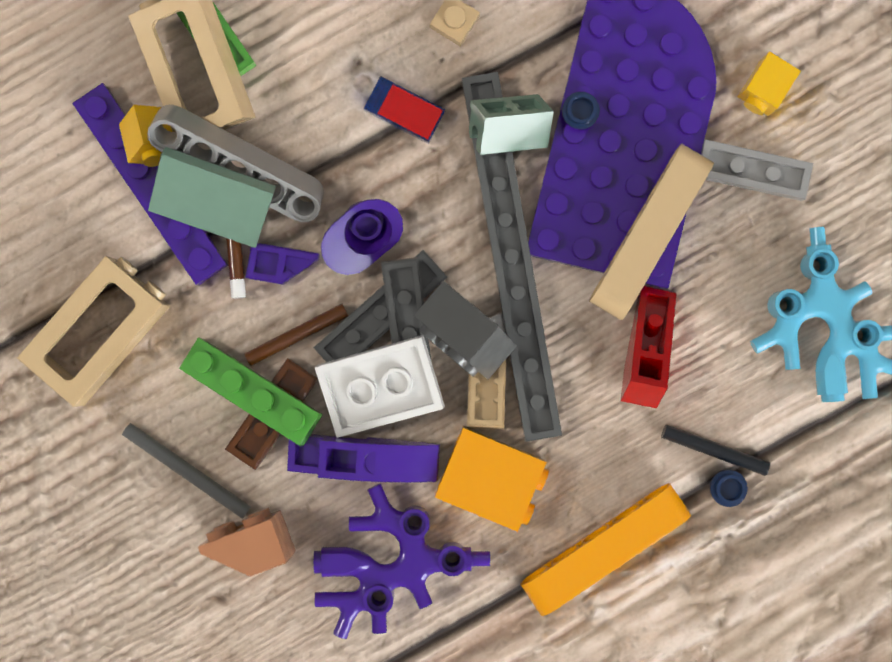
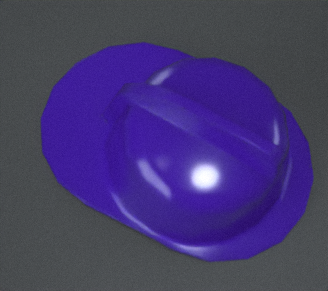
(361, 236)

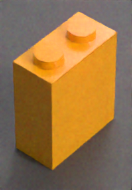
(492, 479)

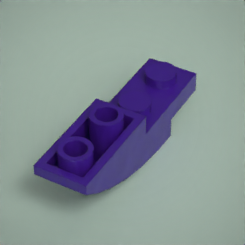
(365, 459)

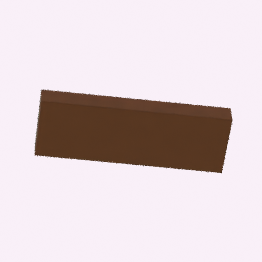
(256, 438)

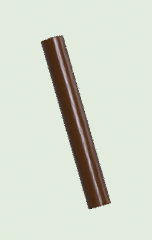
(296, 334)

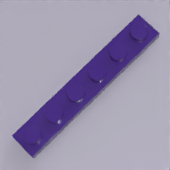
(189, 244)

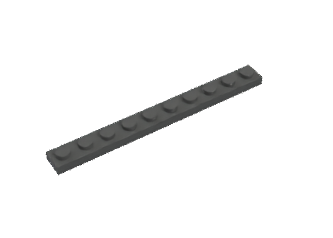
(515, 277)

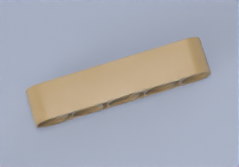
(651, 232)

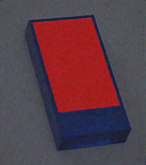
(404, 110)

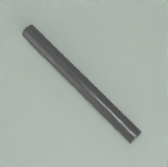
(186, 470)

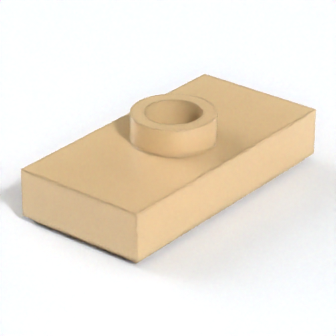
(487, 400)

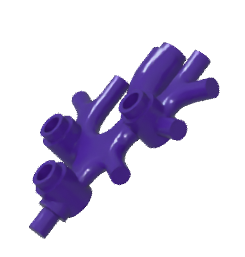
(409, 570)

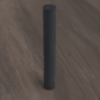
(715, 450)

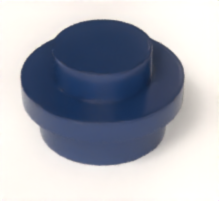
(580, 110)
(728, 488)

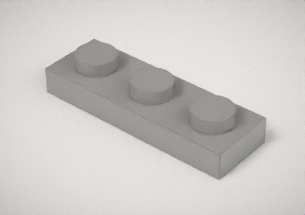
(757, 170)

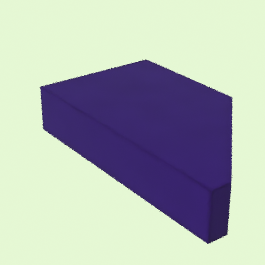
(277, 263)

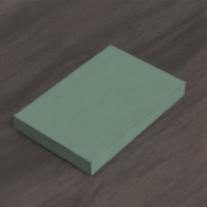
(210, 197)

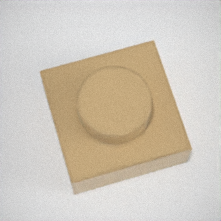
(454, 20)

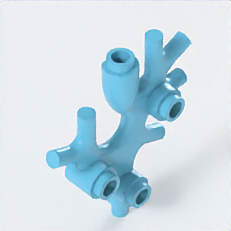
(834, 306)

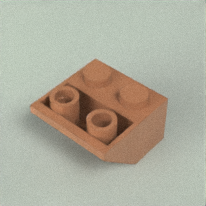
(253, 546)

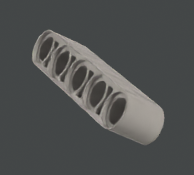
(227, 148)

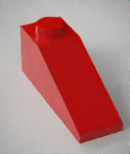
(649, 348)

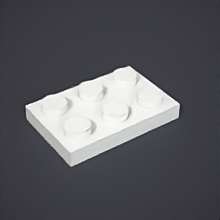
(380, 386)

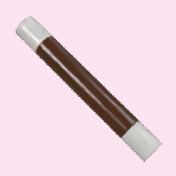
(236, 269)

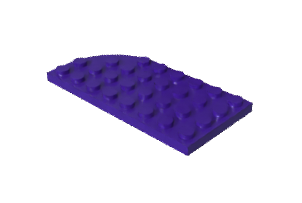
(653, 93)

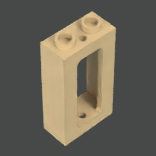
(214, 51)
(147, 311)

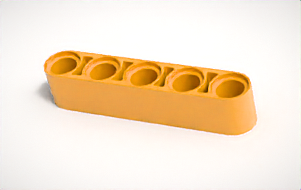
(605, 549)

